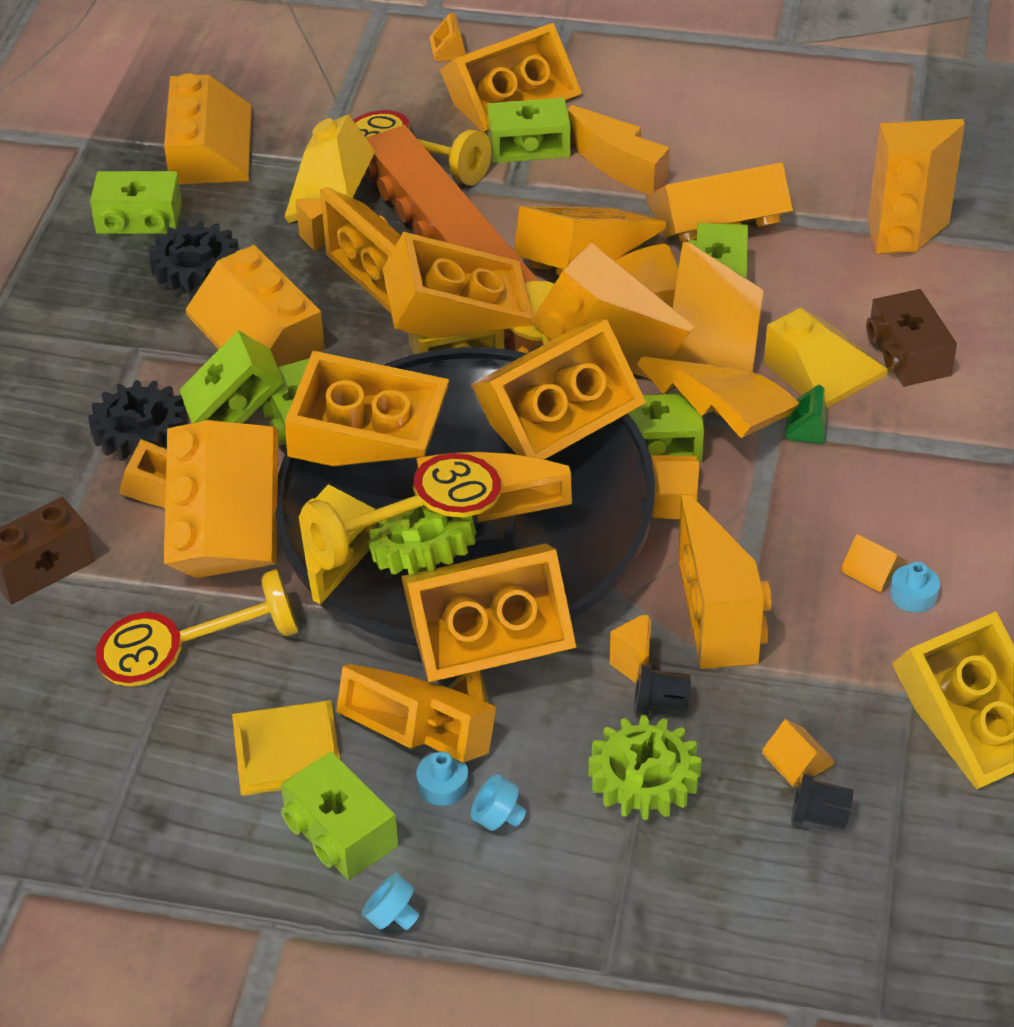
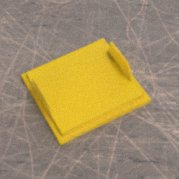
(281, 743)

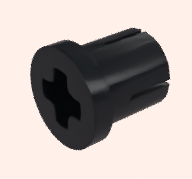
(661, 691)
(810, 801)

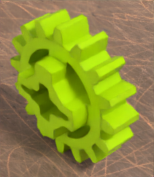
(420, 540)
(644, 767)

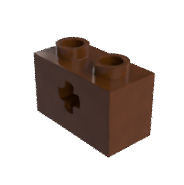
(911, 337)
(42, 549)

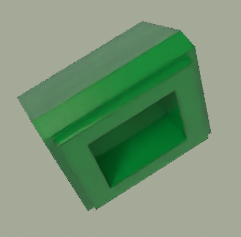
(809, 419)

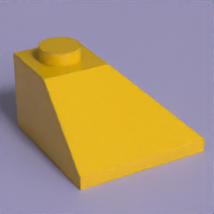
(332, 159)
(814, 352)

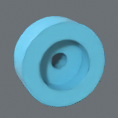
(914, 587)
(442, 779)
(497, 804)
(391, 903)

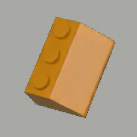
(511, 70)
(207, 131)
(913, 182)
(724, 198)
(358, 241)
(260, 301)
(560, 391)
(220, 497)
(489, 611)

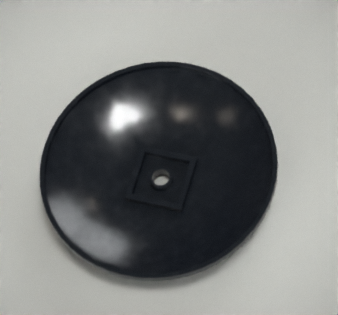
(593, 536)

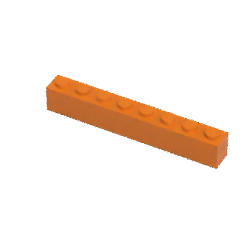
(434, 203)

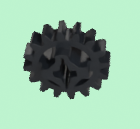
(189, 254)
(135, 415)

